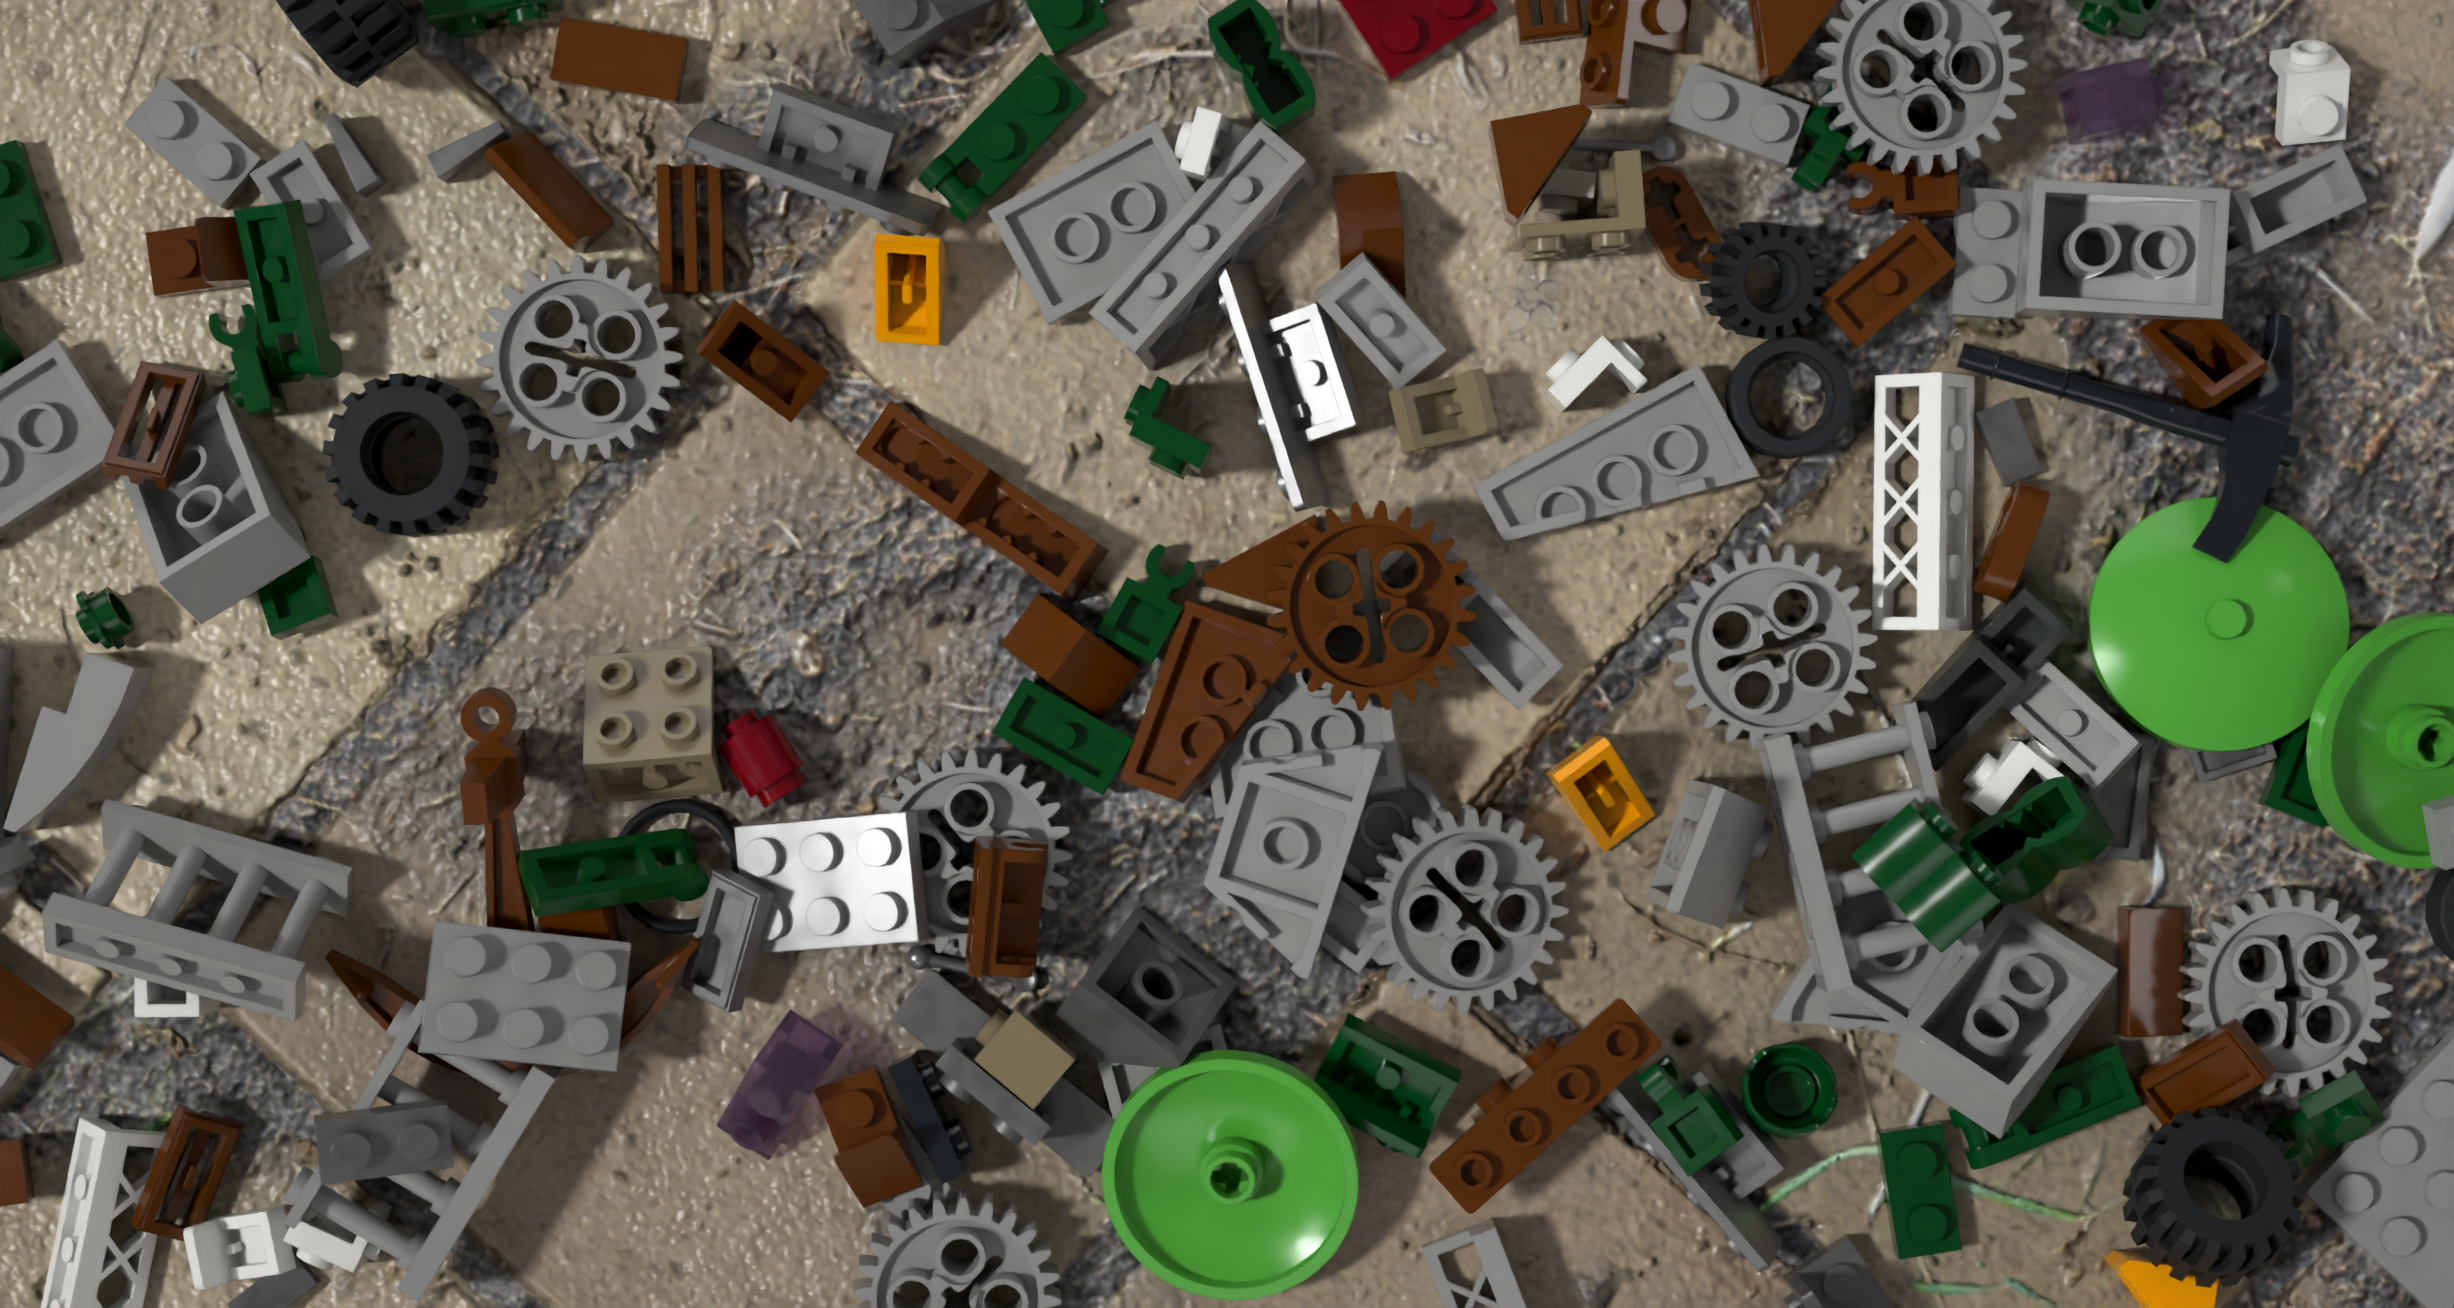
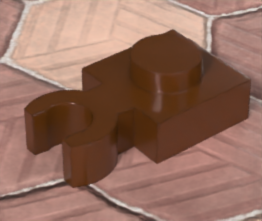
(1911, 195)

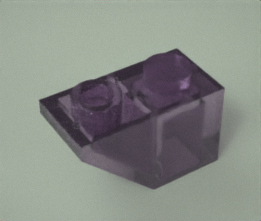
(779, 1085)

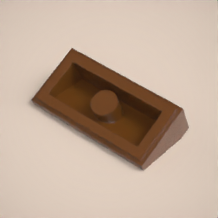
(550, 190)
(2149, 971)

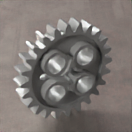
(1881, 114)
(595, 306)
(1752, 592)
(1011, 812)
(1425, 949)
(2342, 985)
(918, 1255)

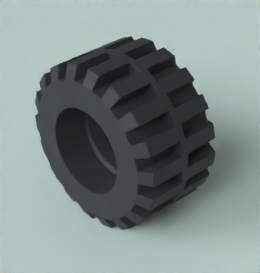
(354, 35)
(359, 446)
(2239, 1160)

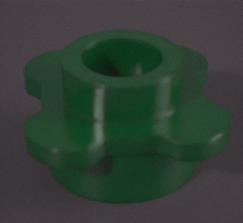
(104, 618)

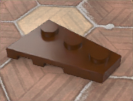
(1202, 699)

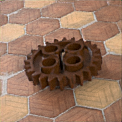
(1428, 595)

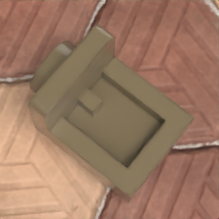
(1444, 410)

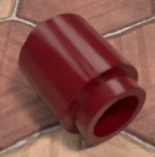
(762, 757)

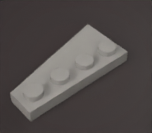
(1632, 457)

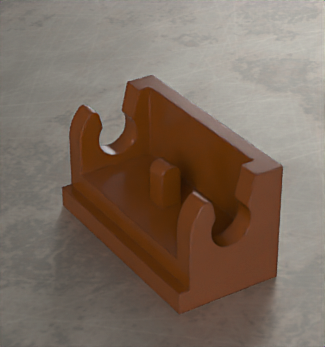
(1005, 907)

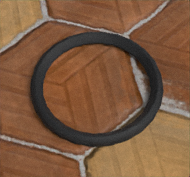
(677, 806)

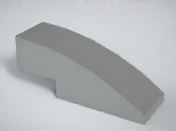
(2291, 202)
(1499, 641)
(76, 739)

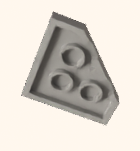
(1307, 721)

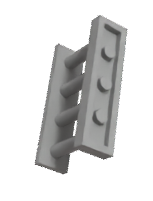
(1805, 828)
(187, 959)
(452, 1199)

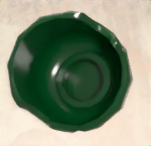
(1789, 1090)

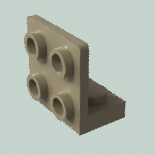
(1616, 196)
(651, 725)

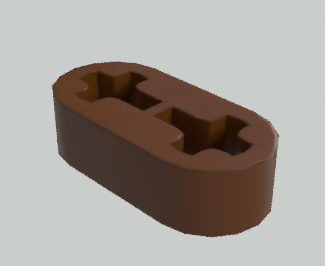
(1689, 216)
(2011, 540)

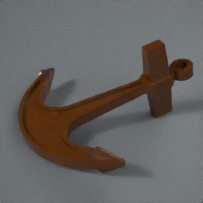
(489, 796)

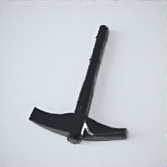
(2249, 440)

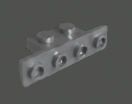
(823, 153)
(1296, 378)
(1063, 1119)
(1726, 1180)

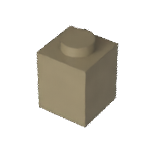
(1023, 1054)

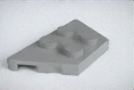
(1291, 842)
(1884, 987)

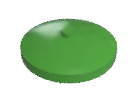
(2210, 646)
(2386, 737)
(1231, 1175)

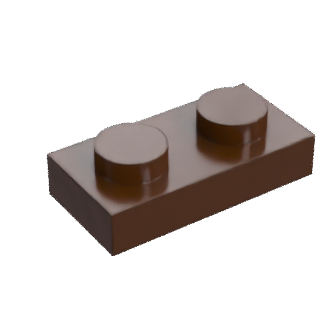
(1886, 282)

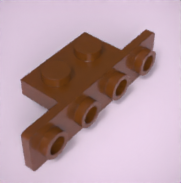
(1614, 32)
(1542, 1102)

